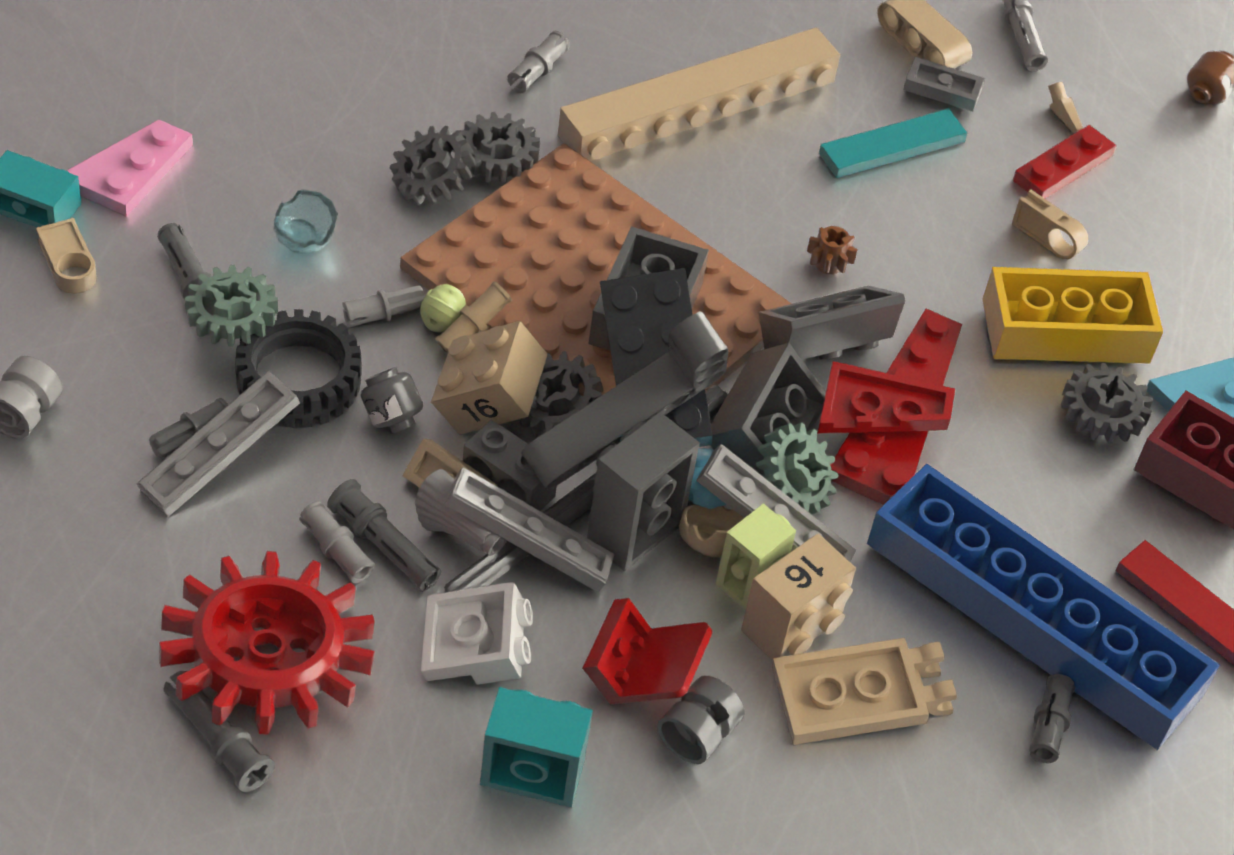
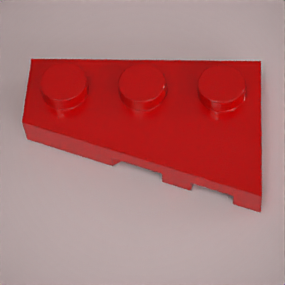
(882, 402)

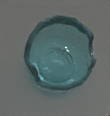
(305, 222)

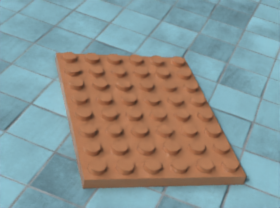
(552, 244)

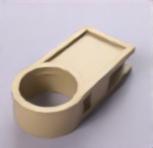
(1043, 224)
(64, 249)

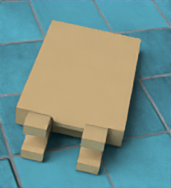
(861, 689)

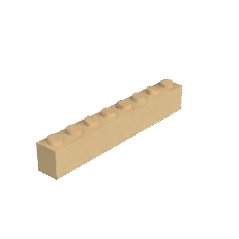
(698, 94)

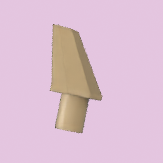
(1064, 107)

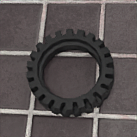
(314, 333)

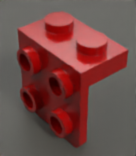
(644, 662)

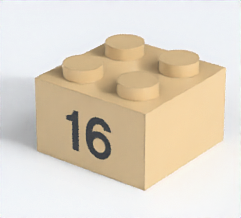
(489, 377)
(798, 599)

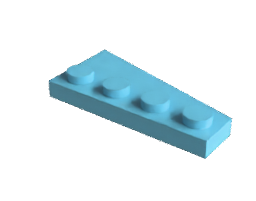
(1209, 382)

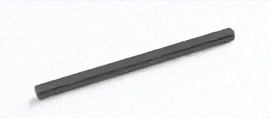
(564, 511)

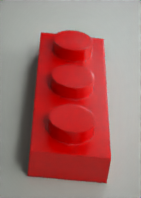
(1065, 162)

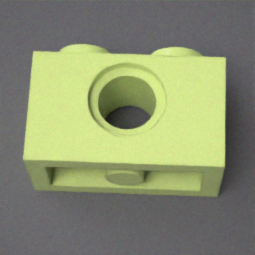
(752, 548)

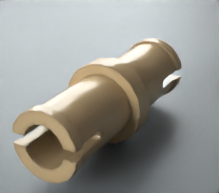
(476, 316)

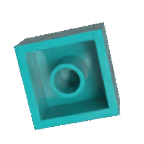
(535, 746)

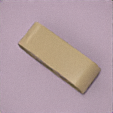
(924, 32)

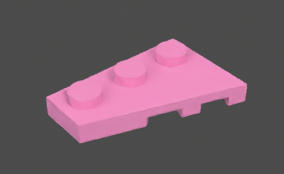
(132, 166)

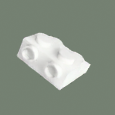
(476, 634)

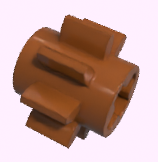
(832, 250)

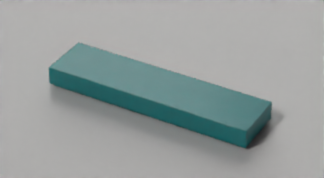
(892, 143)

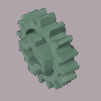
(234, 305)
(799, 466)

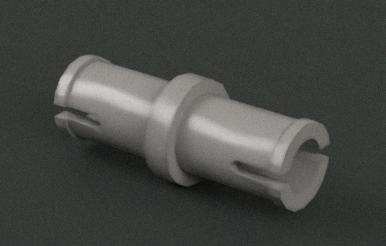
(538, 61)
(336, 542)

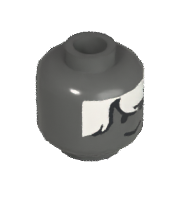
(391, 400)

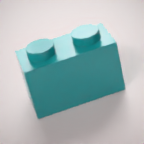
(36, 191)

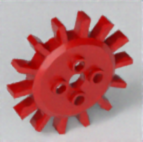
(291, 618)

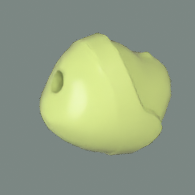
(441, 307)

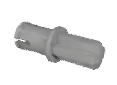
(382, 306)

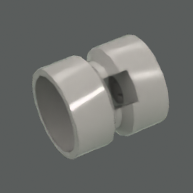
(25, 392)

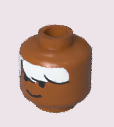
(1212, 77)

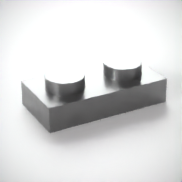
(944, 84)

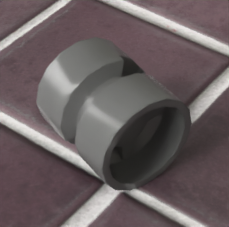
(701, 719)

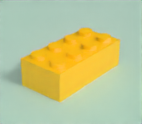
(1071, 315)

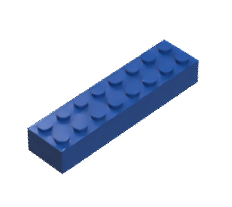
(1042, 605)

